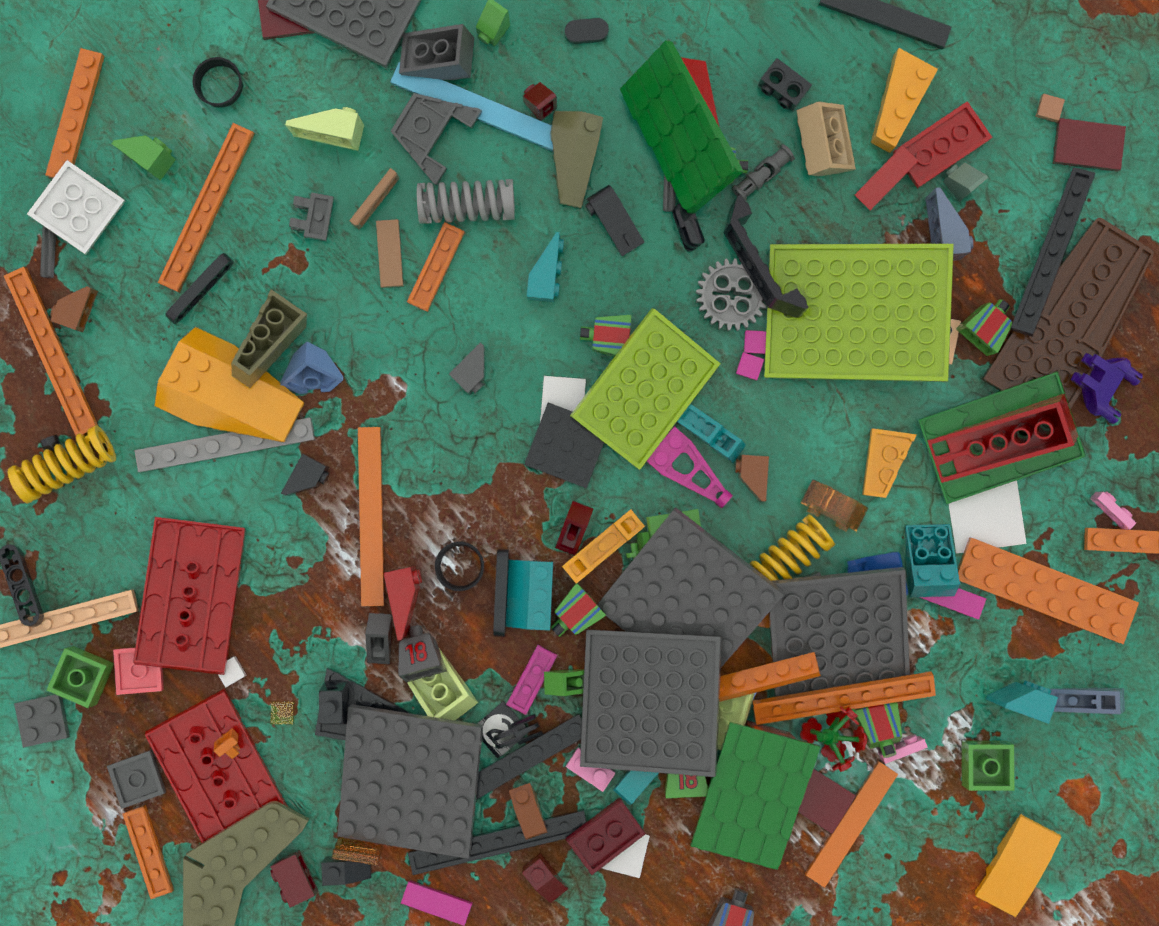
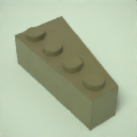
(268, 337)

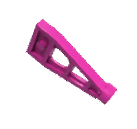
(670, 449)

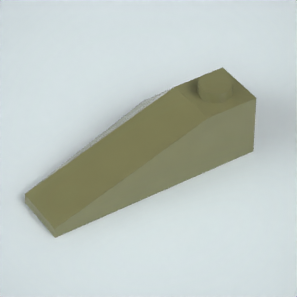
(574, 146)

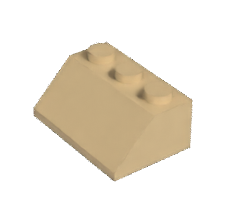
(825, 139)

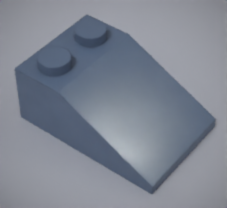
(946, 224)

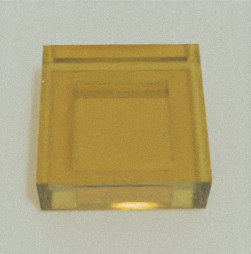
(282, 712)

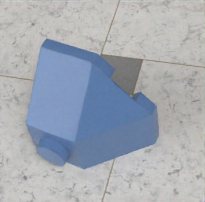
(311, 370)

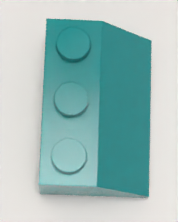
(529, 594)
(1026, 699)

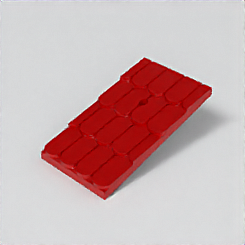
(194, 576)
(212, 787)

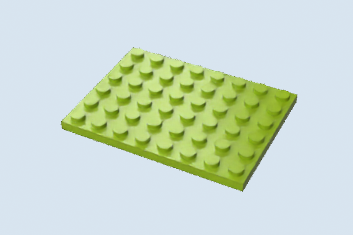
(869, 313)

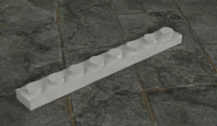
(216, 447)

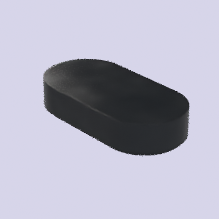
(586, 30)

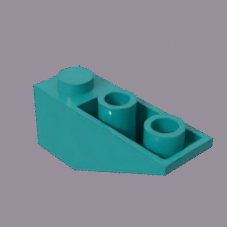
(542, 278)

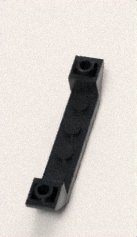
(789, 303)

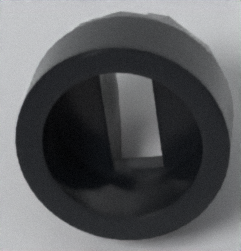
(50, 442)

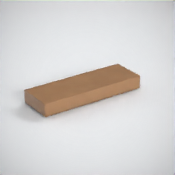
(374, 199)
(389, 253)

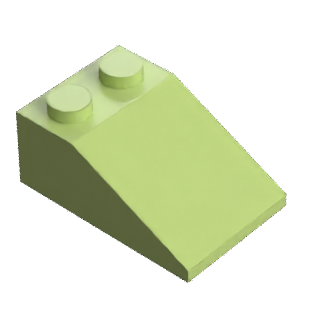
(330, 127)
(443, 694)

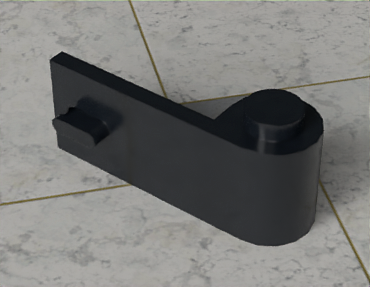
(615, 219)

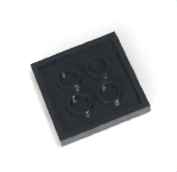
(564, 447)

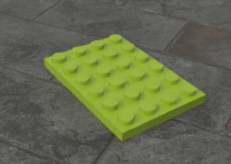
(645, 389)

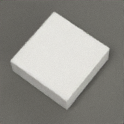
(233, 672)

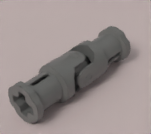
(762, 174)

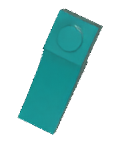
(711, 433)
(633, 784)

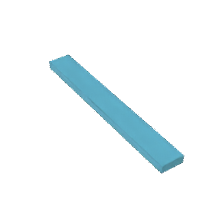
(492, 112)

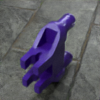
(1103, 382)

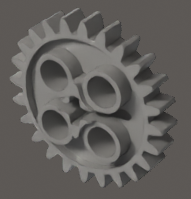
(730, 315)

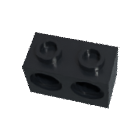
(788, 80)

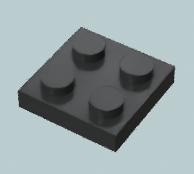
(41, 720)
(136, 779)

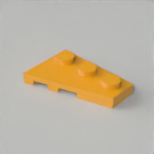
(884, 459)

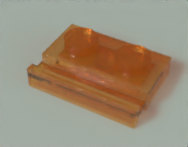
(357, 851)

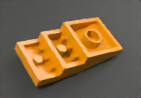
(1018, 865)

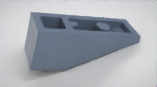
(1089, 700)

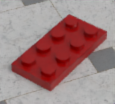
(945, 143)

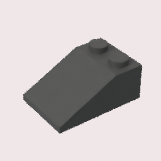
(438, 53)

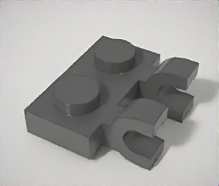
(318, 216)

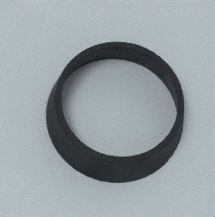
(207, 65)
(438, 567)

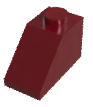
(540, 100)
(574, 528)
(544, 878)

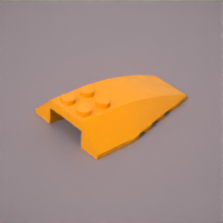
(203, 392)

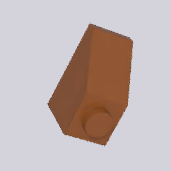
(74, 309)
(753, 473)
(528, 811)

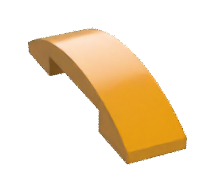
(603, 546)

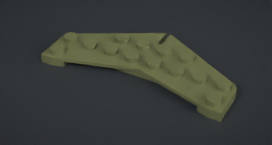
(232, 861)

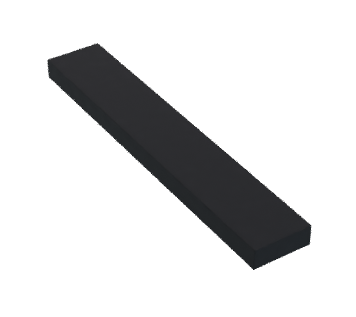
(893, 19)

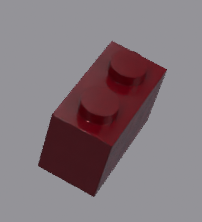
(293, 879)

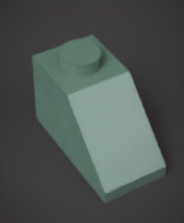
(963, 180)

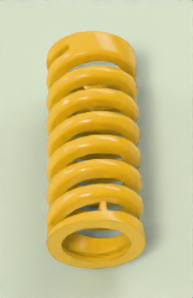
(19, 476)
(813, 530)

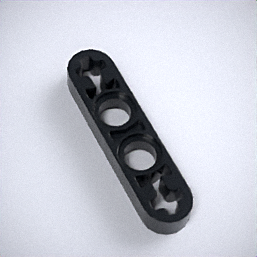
(199, 288)
(24, 584)
(501, 593)

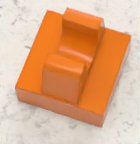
(227, 744)

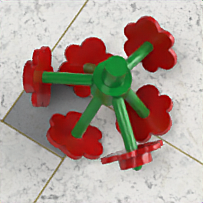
(832, 740)

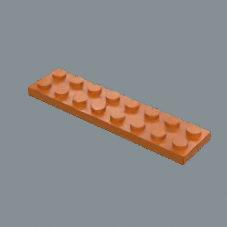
(1046, 590)

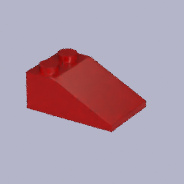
(403, 593)

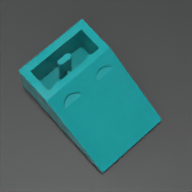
(931, 561)

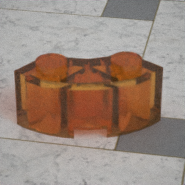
(834, 505)

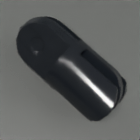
(688, 228)
(517, 738)

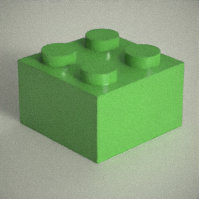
(80, 676)
(988, 765)

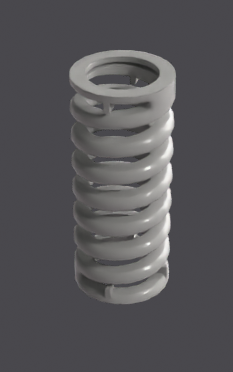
(427, 205)

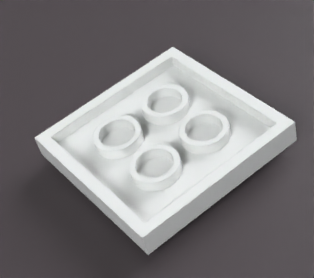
(76, 207)

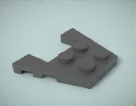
(423, 124)

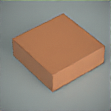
(1050, 108)

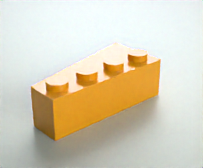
(903, 92)

